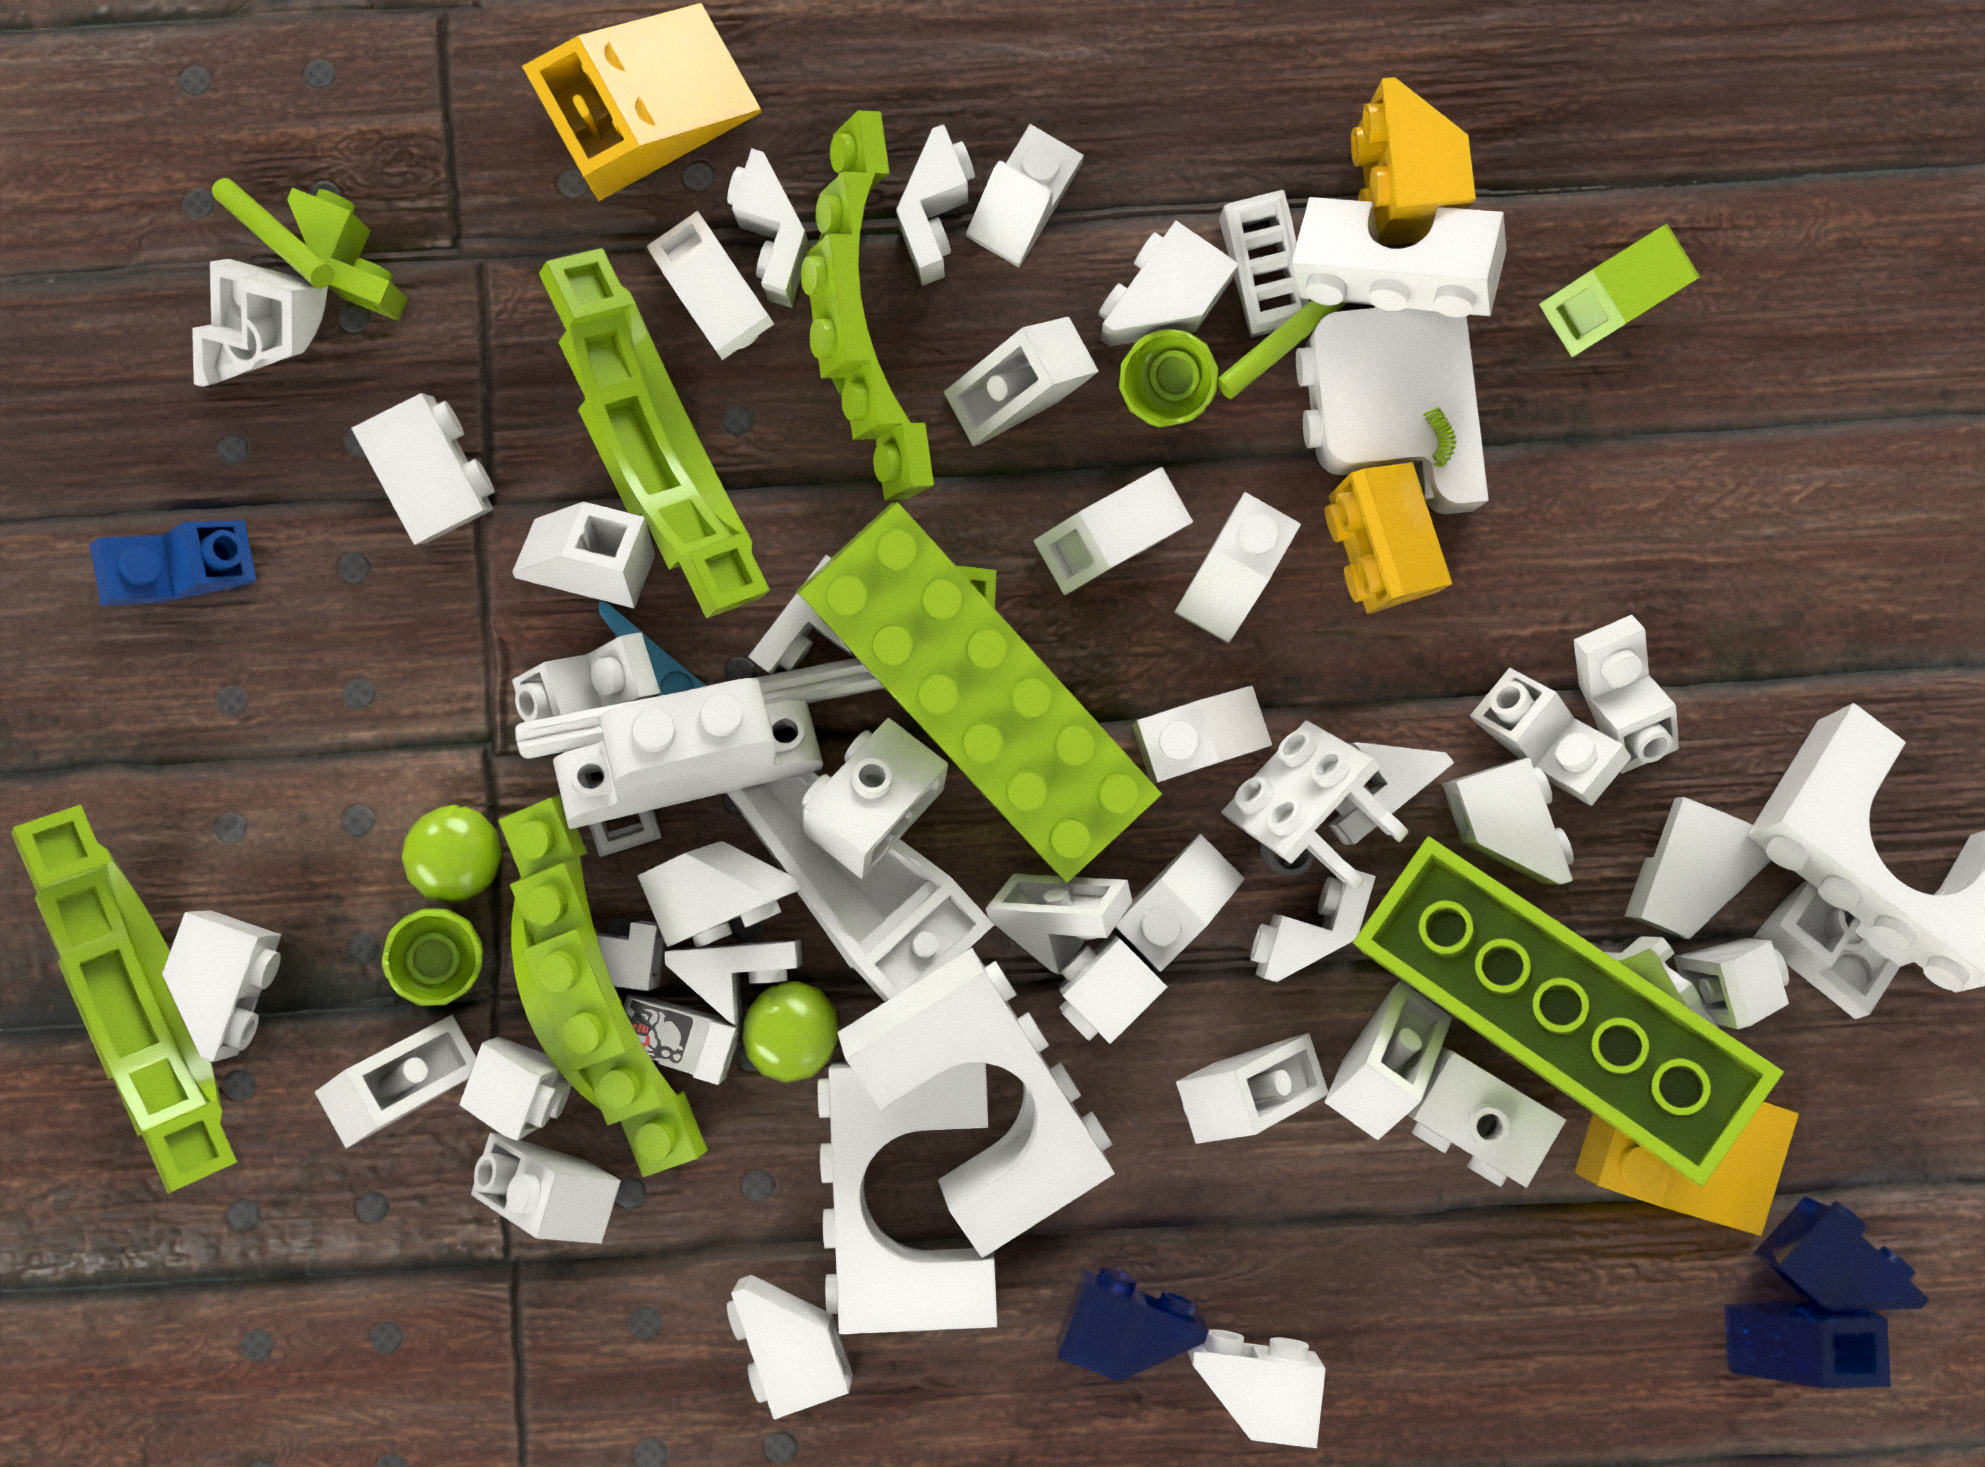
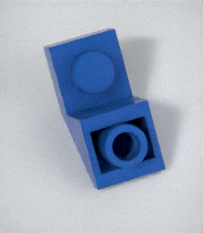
(173, 566)

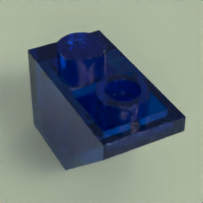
(1833, 1265)
(1124, 1329)
(1808, 1345)

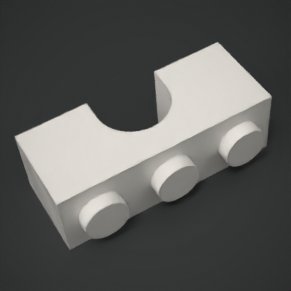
(1445, 272)

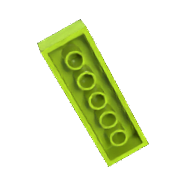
(979, 691)
(1568, 1011)

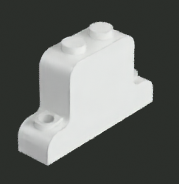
(1368, 393)
(685, 751)

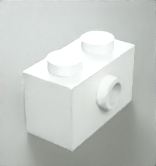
(424, 467)
(873, 796)
(1107, 989)
(1485, 1118)

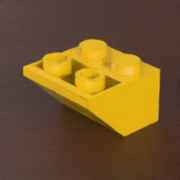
(1410, 163)
(1386, 537)

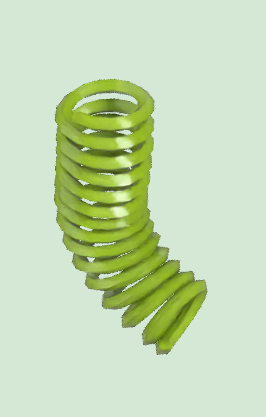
(1445, 432)

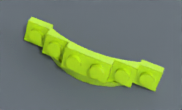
(839, 323)
(648, 434)
(115, 976)
(574, 999)

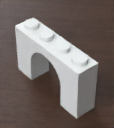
(1823, 833)
(964, 1019)
(877, 1279)

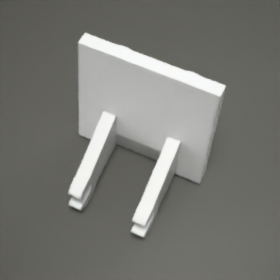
(1301, 790)

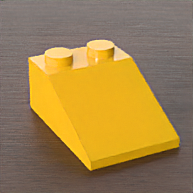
(1733, 1196)

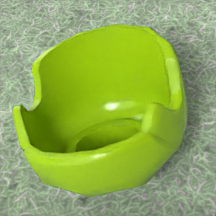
(1168, 377)
(451, 854)
(432, 956)
(790, 1031)

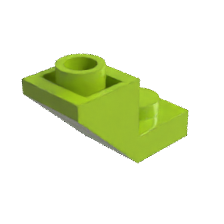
(338, 239)
(1619, 290)

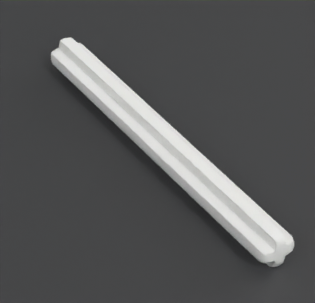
(807, 684)

